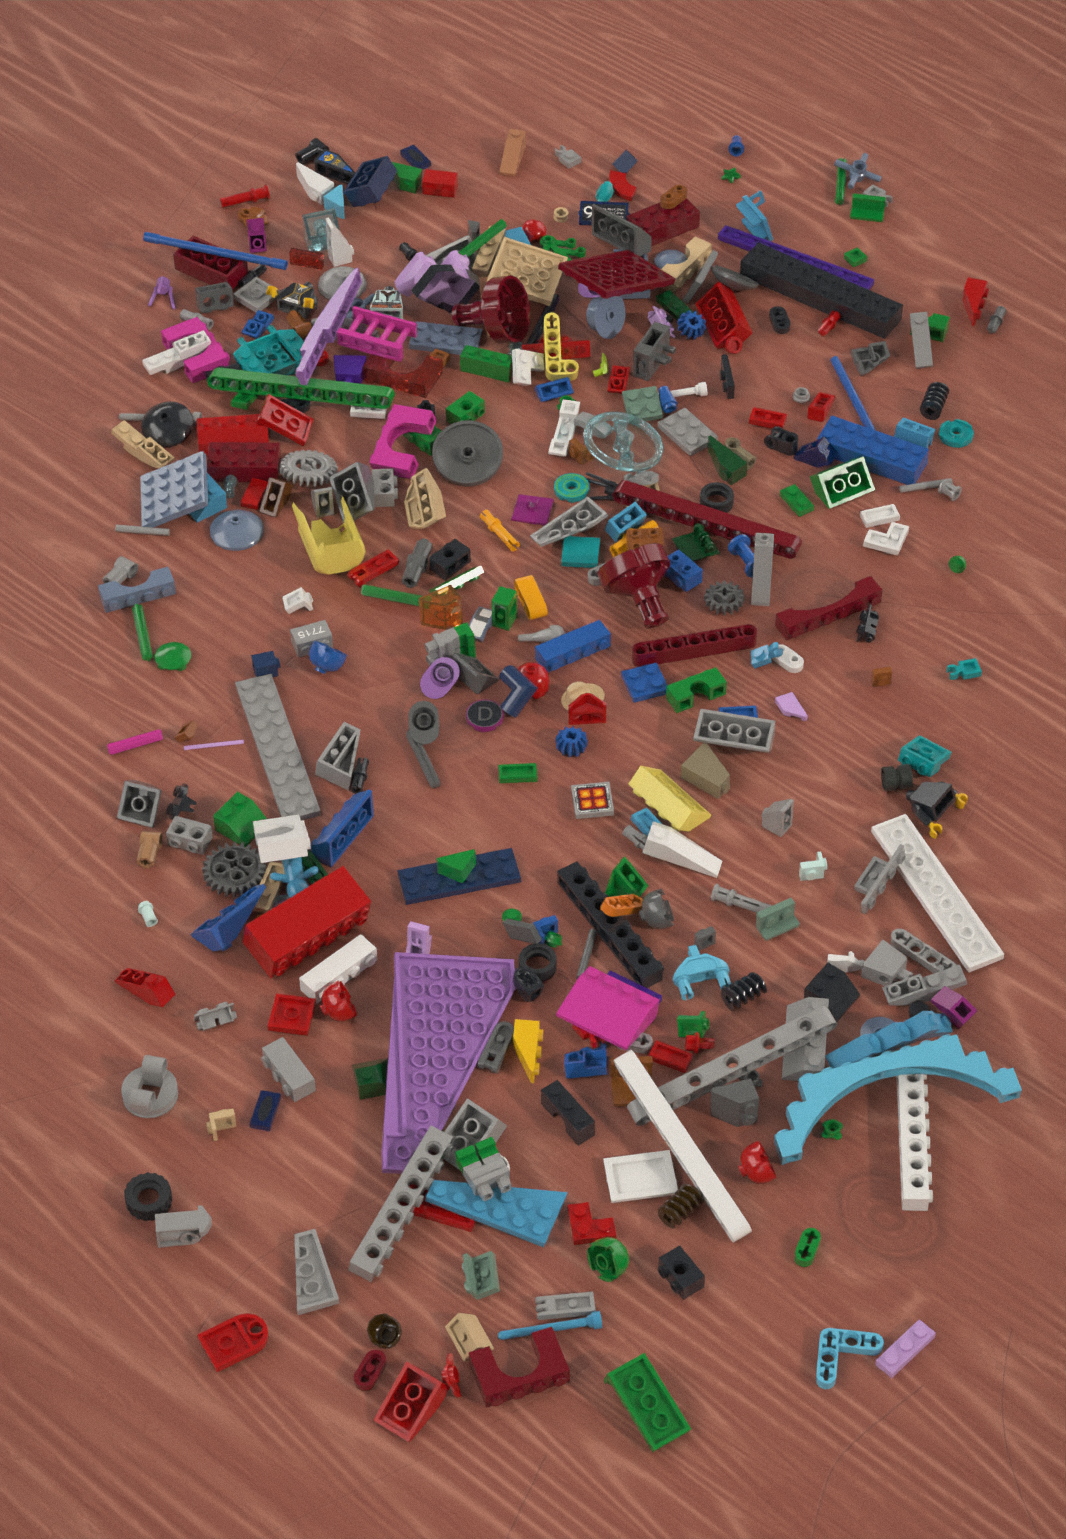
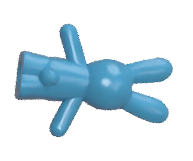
(294, 875)

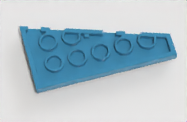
(518, 1212)

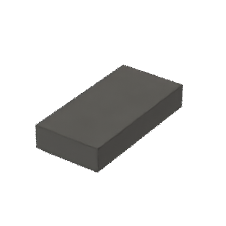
(522, 931)

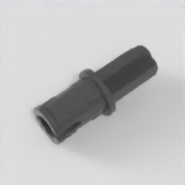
(996, 319)

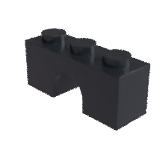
(559, 1101)

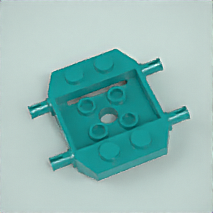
(258, 353)

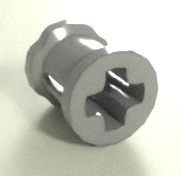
(945, 487)

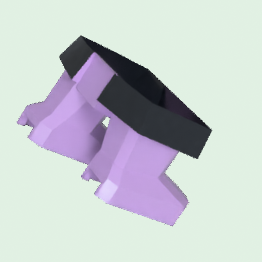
(439, 284)

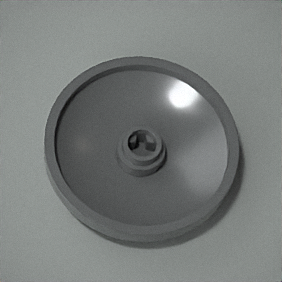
(467, 453)

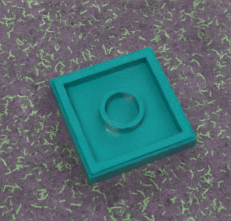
(580, 552)

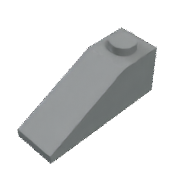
(921, 340)

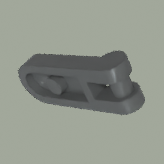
(497, 1047)

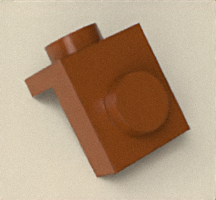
(579, 452)

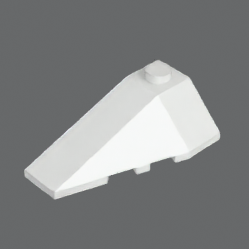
(674, 847)

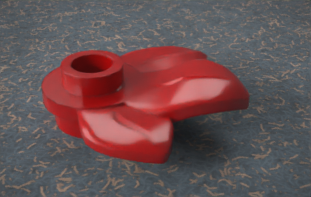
(451, 1376)

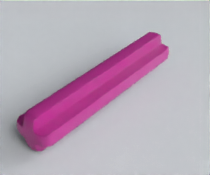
(135, 741)

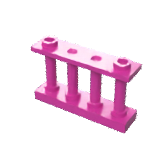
(374, 345)

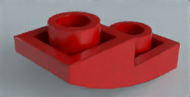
(618, 379)

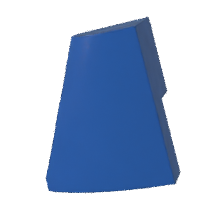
(586, 1062)

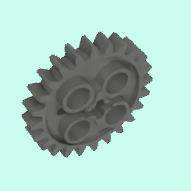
(233, 869)

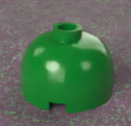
(608, 1258)

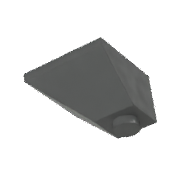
(139, 803)

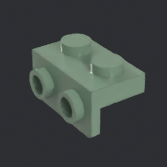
(481, 1275)

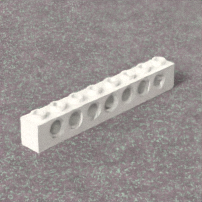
(912, 1197)

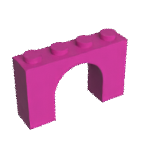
(206, 361)
(400, 421)

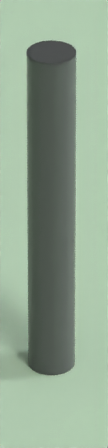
(587, 952)

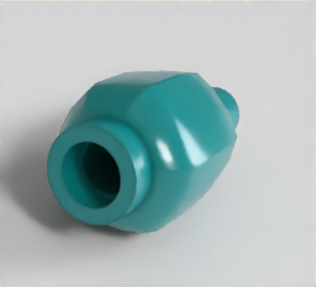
(604, 192)

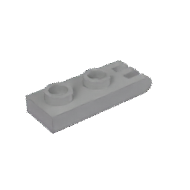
(565, 1305)

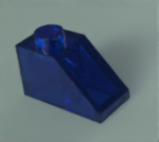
(816, 453)

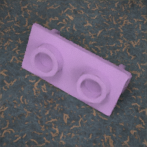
(659, 316)

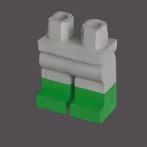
(454, 640)
(484, 1168)

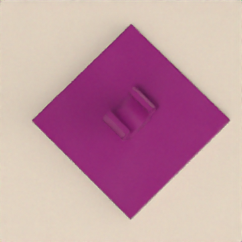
(532, 509)

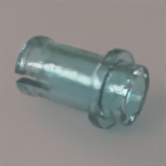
(230, 483)

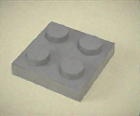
(254, 295)

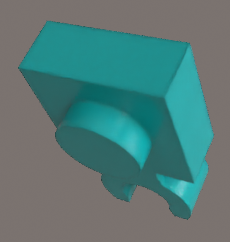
(966, 668)

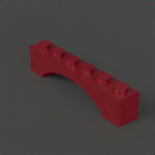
(797, 622)

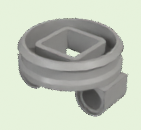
(144, 1102)

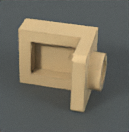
(220, 1120)

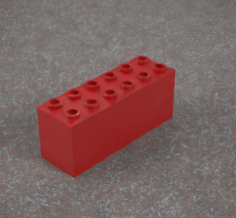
(306, 922)

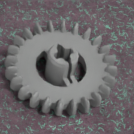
(308, 470)

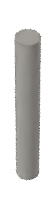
(920, 486)
(142, 530)

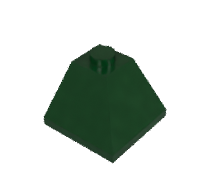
(371, 1078)

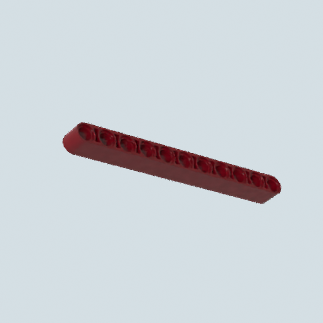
(713, 520)

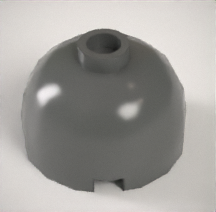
(656, 910)

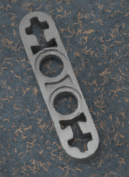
(921, 956)

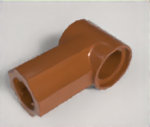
(298, 323)

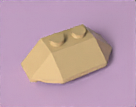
(423, 501)

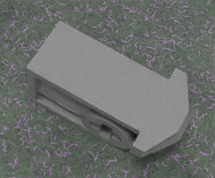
(182, 1227)

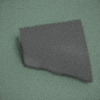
(869, 357)

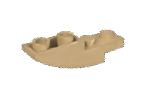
(143, 449)

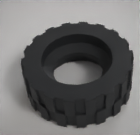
(143, 1182)

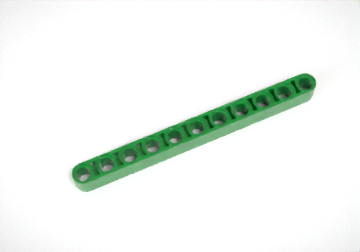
(307, 392)

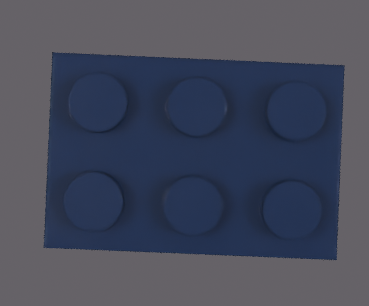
(370, 181)

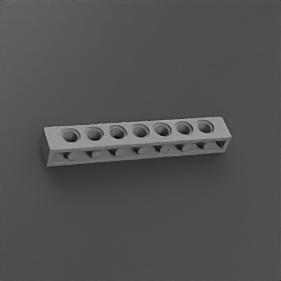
(369, 1267)

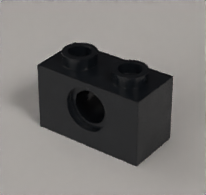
(450, 559)
(679, 1262)

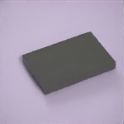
(700, 277)

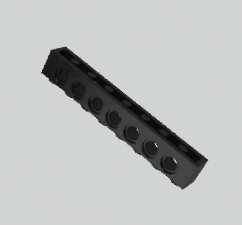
(614, 931)

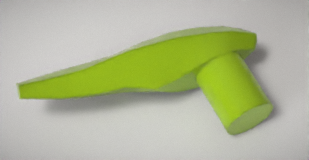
(604, 367)

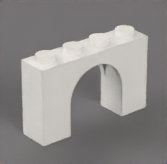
(281, 838)

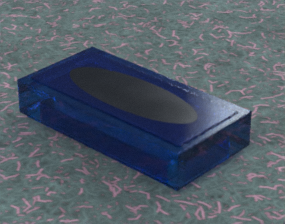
(415, 157)
(265, 1110)

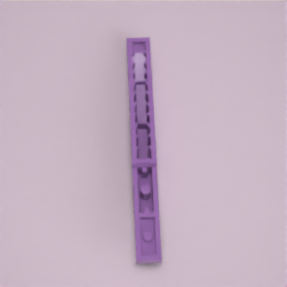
(327, 325)

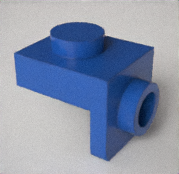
(546, 924)

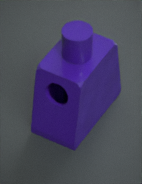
(349, 368)

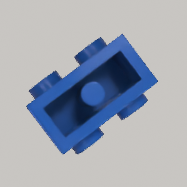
(683, 571)

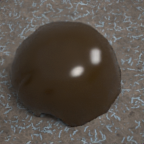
(384, 1331)

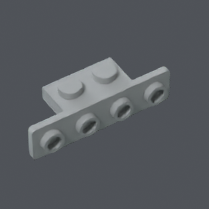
(875, 877)

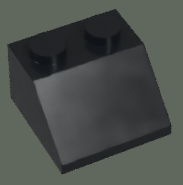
(833, 985)

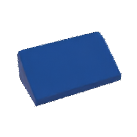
(554, 389)

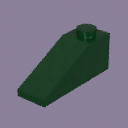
(728, 464)

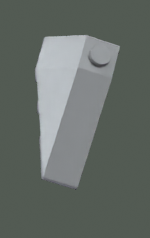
(573, 521)

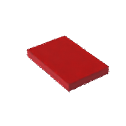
(285, 420)

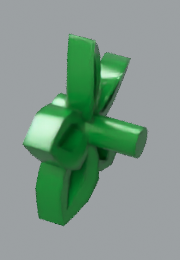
(731, 174)

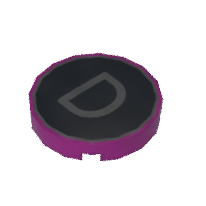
(484, 715)

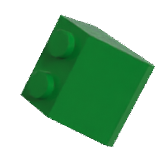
(236, 819)

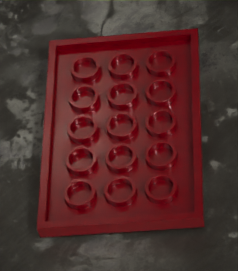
(616, 274)

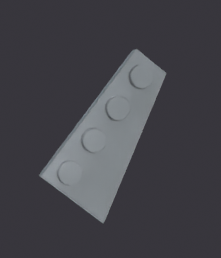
(313, 1278)

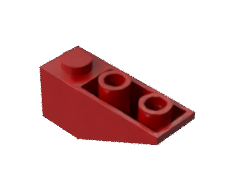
(973, 298)
(147, 986)

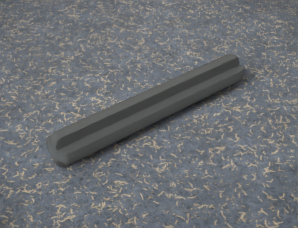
(424, 762)

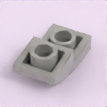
(600, 430)

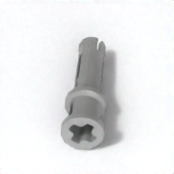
(731, 898)

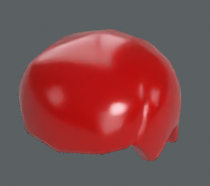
(534, 229)

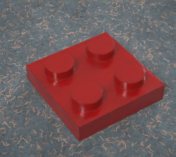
(291, 1014)

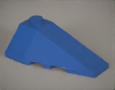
(223, 929)

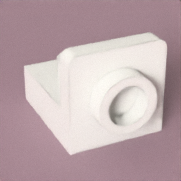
(297, 600)

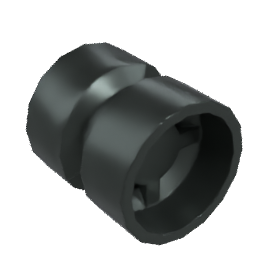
(896, 777)

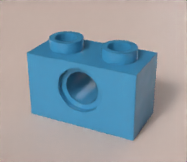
(629, 518)

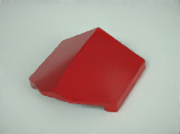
(587, 710)

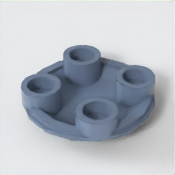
(669, 257)

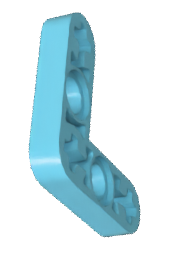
(839, 1345)

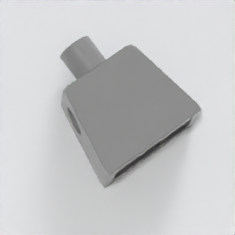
(885, 965)

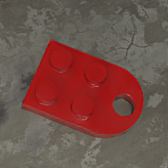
(233, 1340)

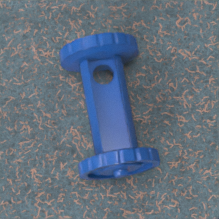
(740, 547)

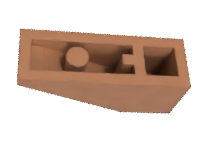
(513, 152)

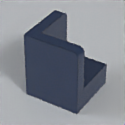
(625, 161)

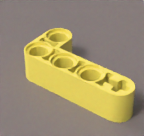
(555, 347)

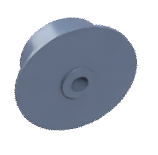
(606, 316)

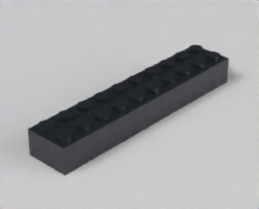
(821, 290)

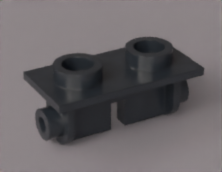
(867, 625)

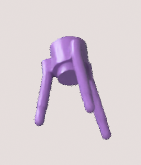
(162, 287)

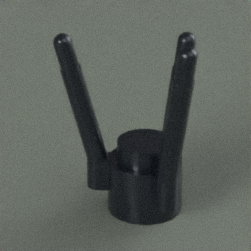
(610, 487)

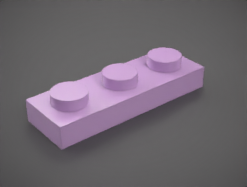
(905, 1348)

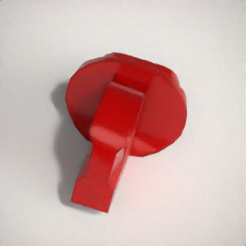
(693, 1043)

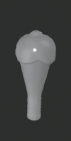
(543, 635)

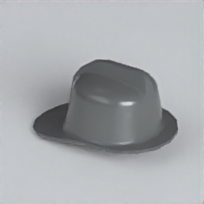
(423, 722)

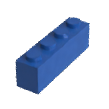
(573, 646)

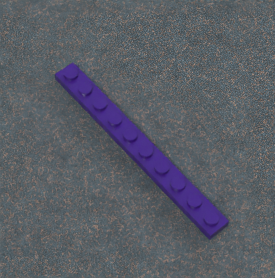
(747, 242)

